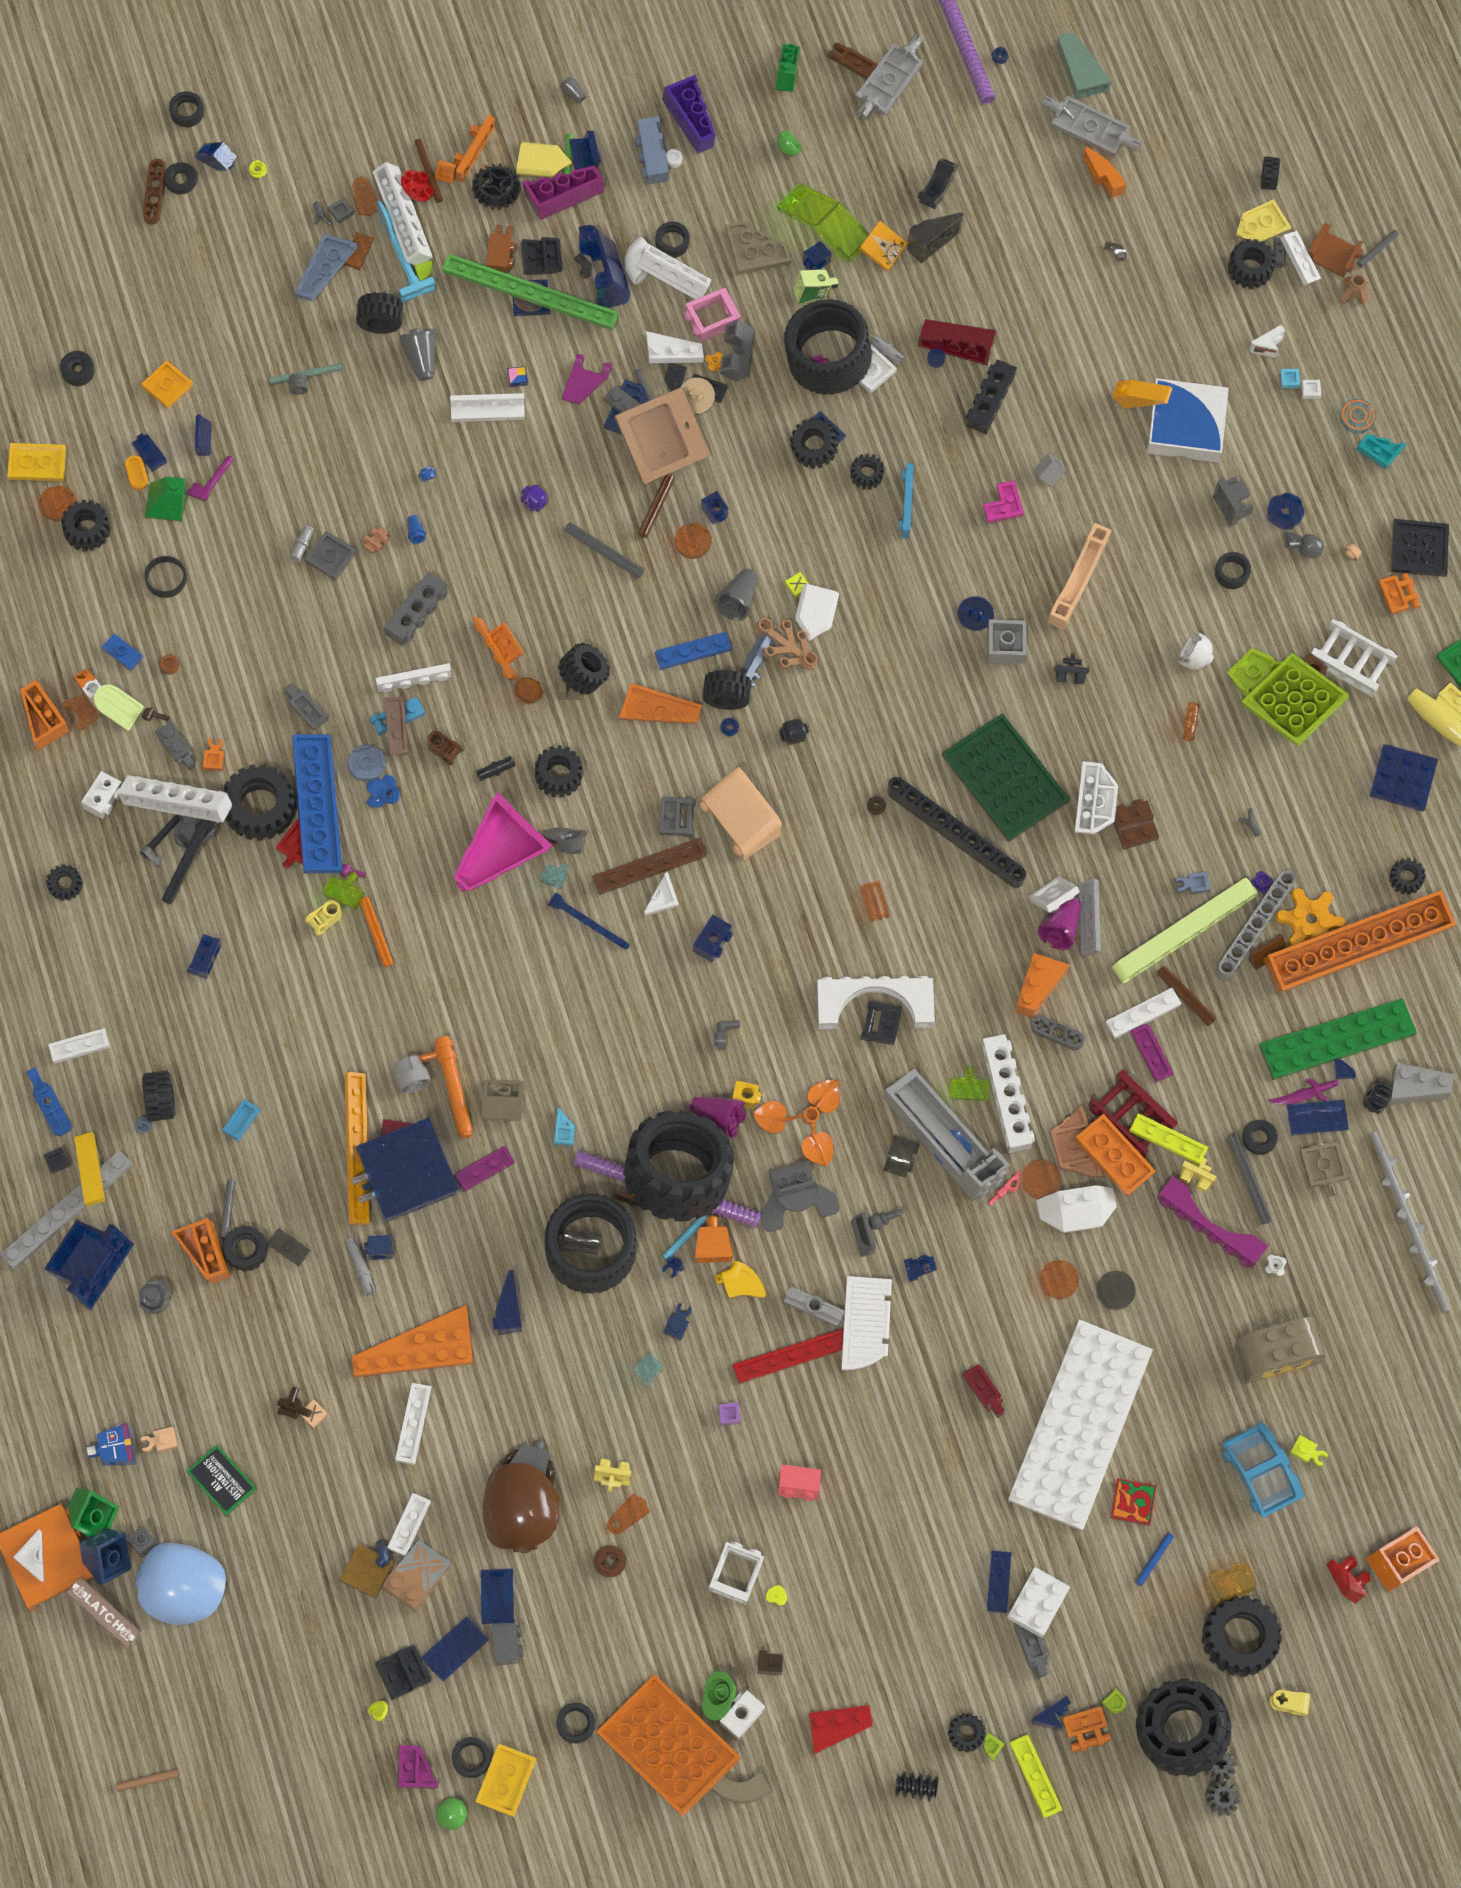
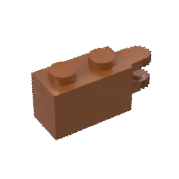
(500, 250)

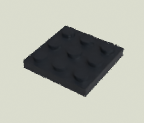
(1420, 547)

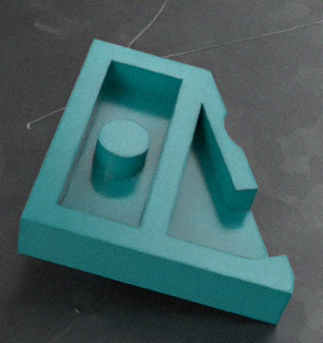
(1380, 450)

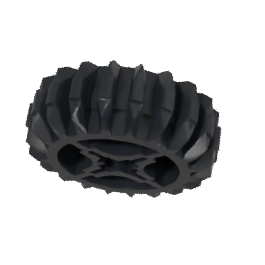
(490, 194)

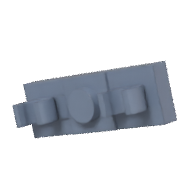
(755, 657)

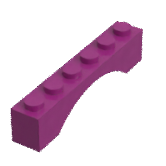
(1243, 1246)

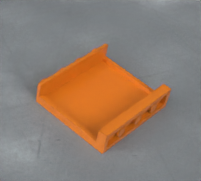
(60, 1556)

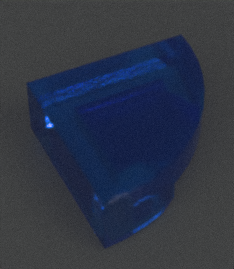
(1343, 1070)

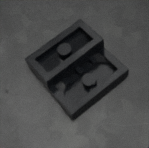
(541, 256)
(403, 1672)

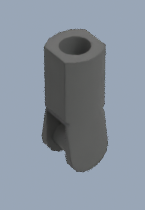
(1280, 253)

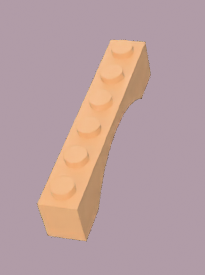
(1079, 577)

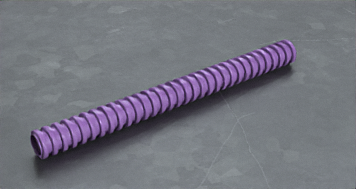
(967, 51)
(616, 1171)

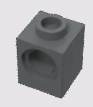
(142, 1541)

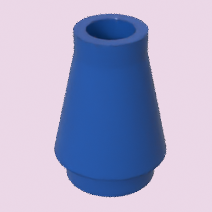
(415, 530)

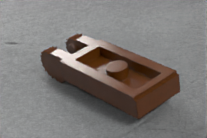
(852, 60)

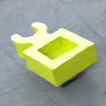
(1305, 1450)

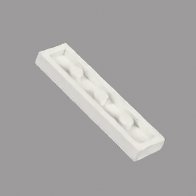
(407, 679)
(1143, 1013)
(413, 1423)

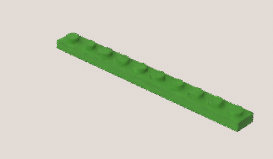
(530, 292)

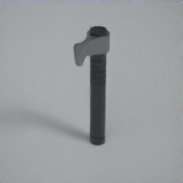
(147, 850)

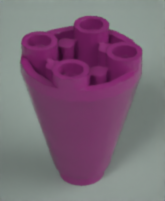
(722, 1111)

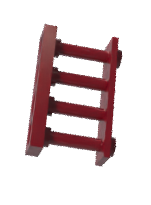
(1137, 1096)

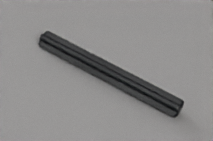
(186, 861)

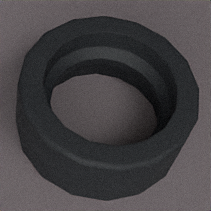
(186, 121)
(672, 227)
(1232, 583)
(560, 1723)
(486, 1757)

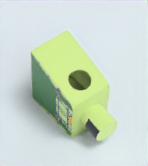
(813, 285)

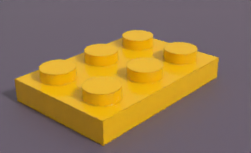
(36, 462)
(506, 1780)

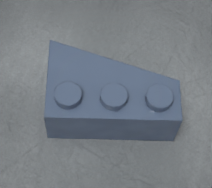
(651, 151)

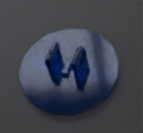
(975, 613)

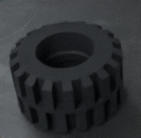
(1251, 251)
(379, 313)
(810, 429)
(82, 512)
(584, 668)
(726, 689)
(555, 757)
(158, 1096)

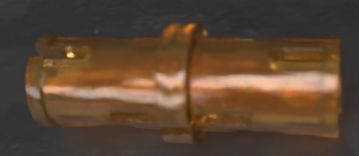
(1191, 721)

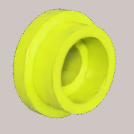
(257, 165)

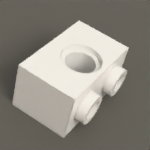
(753, 1708)

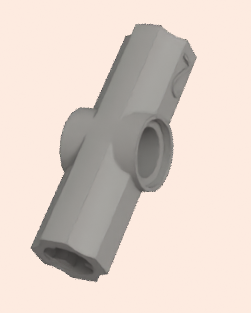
(802, 1300)

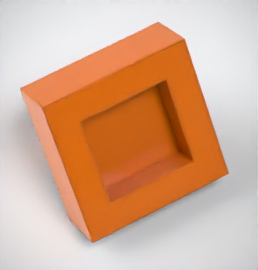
(445, 171)

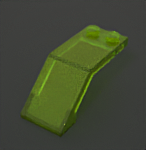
(827, 218)

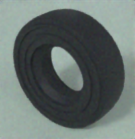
(185, 187)
(1259, 1125)

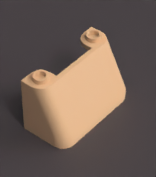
(742, 813)

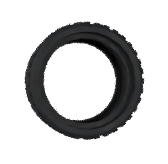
(821, 317)
(590, 1206)

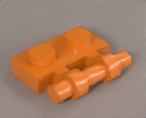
(1394, 595)
(1084, 1723)

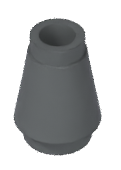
(573, 90)

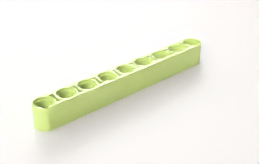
(1184, 930)

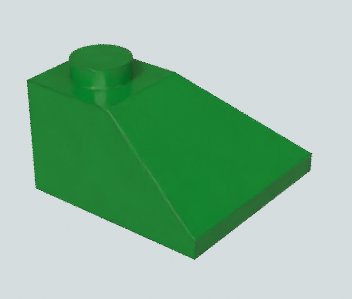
(166, 499)
(90, 1512)

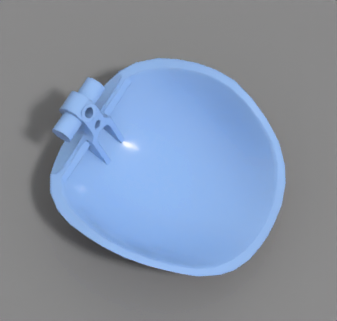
(179, 1584)

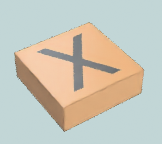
(317, 1416)

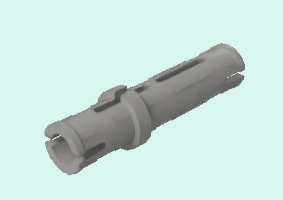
(363, 1274)

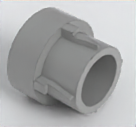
(411, 1075)

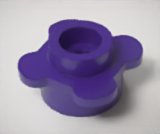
(1261, 876)

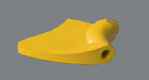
(740, 1281)

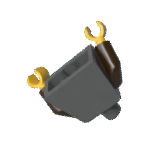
(534, 1456)

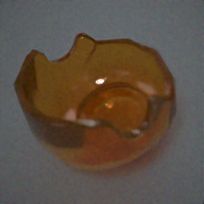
(527, 691)

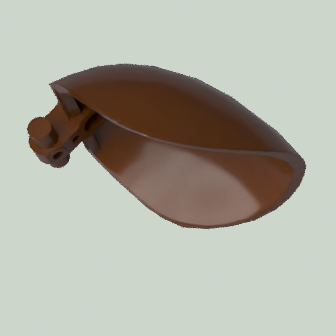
(519, 1507)

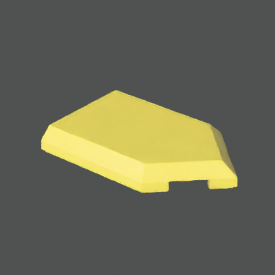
(541, 160)
(1262, 222)

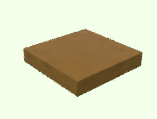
(364, 1573)

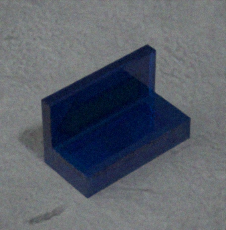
(585, 151)

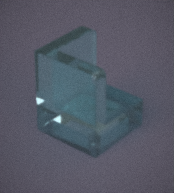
(555, 876)
(648, 1369)

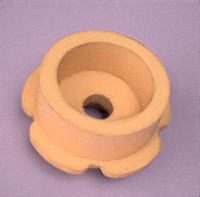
(1352, 551)

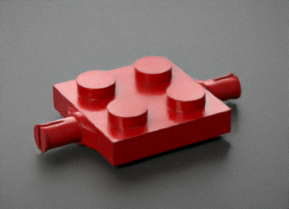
(291, 845)

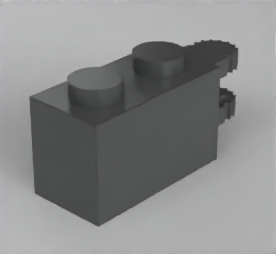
(506, 1643)

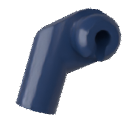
(383, 1554)

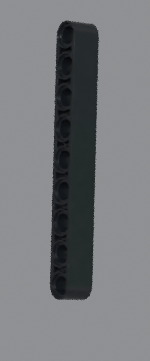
(952, 823)

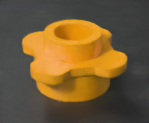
(710, 359)

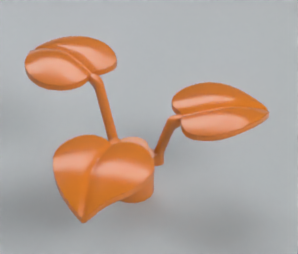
(817, 1147)

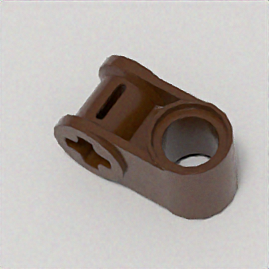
(446, 750)

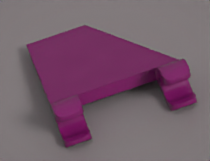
(583, 382)

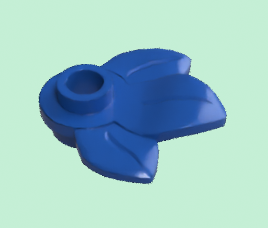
(381, 790)

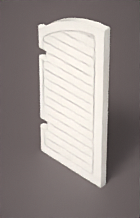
(865, 1321)

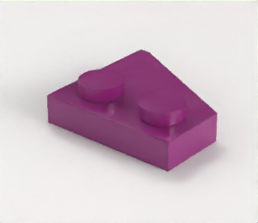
(414, 1769)

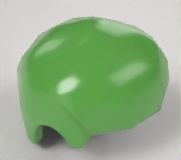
(788, 144)
(451, 1813)

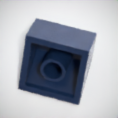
(106, 1555)

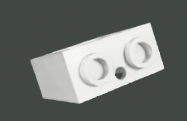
(730, 1592)

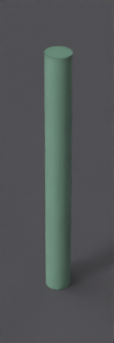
(311, 372)

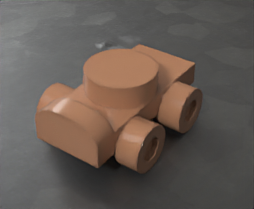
(375, 542)

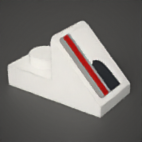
(1266, 344)

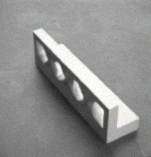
(674, 272)
(488, 408)

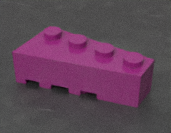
(563, 191)

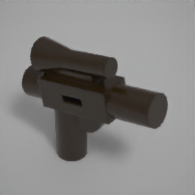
(292, 1406)

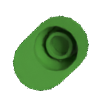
(718, 1695)

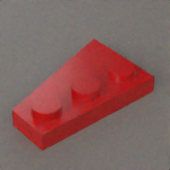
(837, 1725)

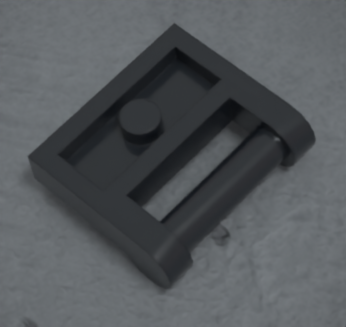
(887, 1025)

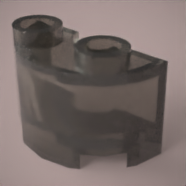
(900, 1156)

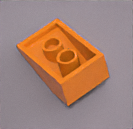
(1402, 1559)

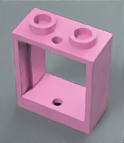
(717, 328)

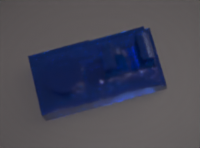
(149, 452)

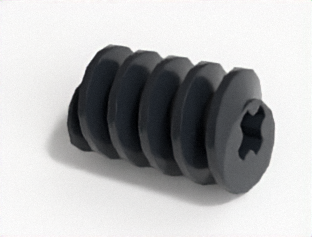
(916, 1786)

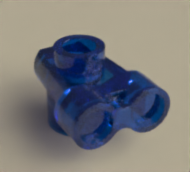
(915, 1267)

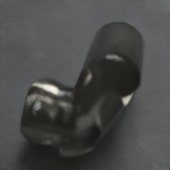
(1116, 249)
(586, 266)

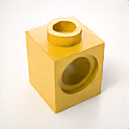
(742, 1087)

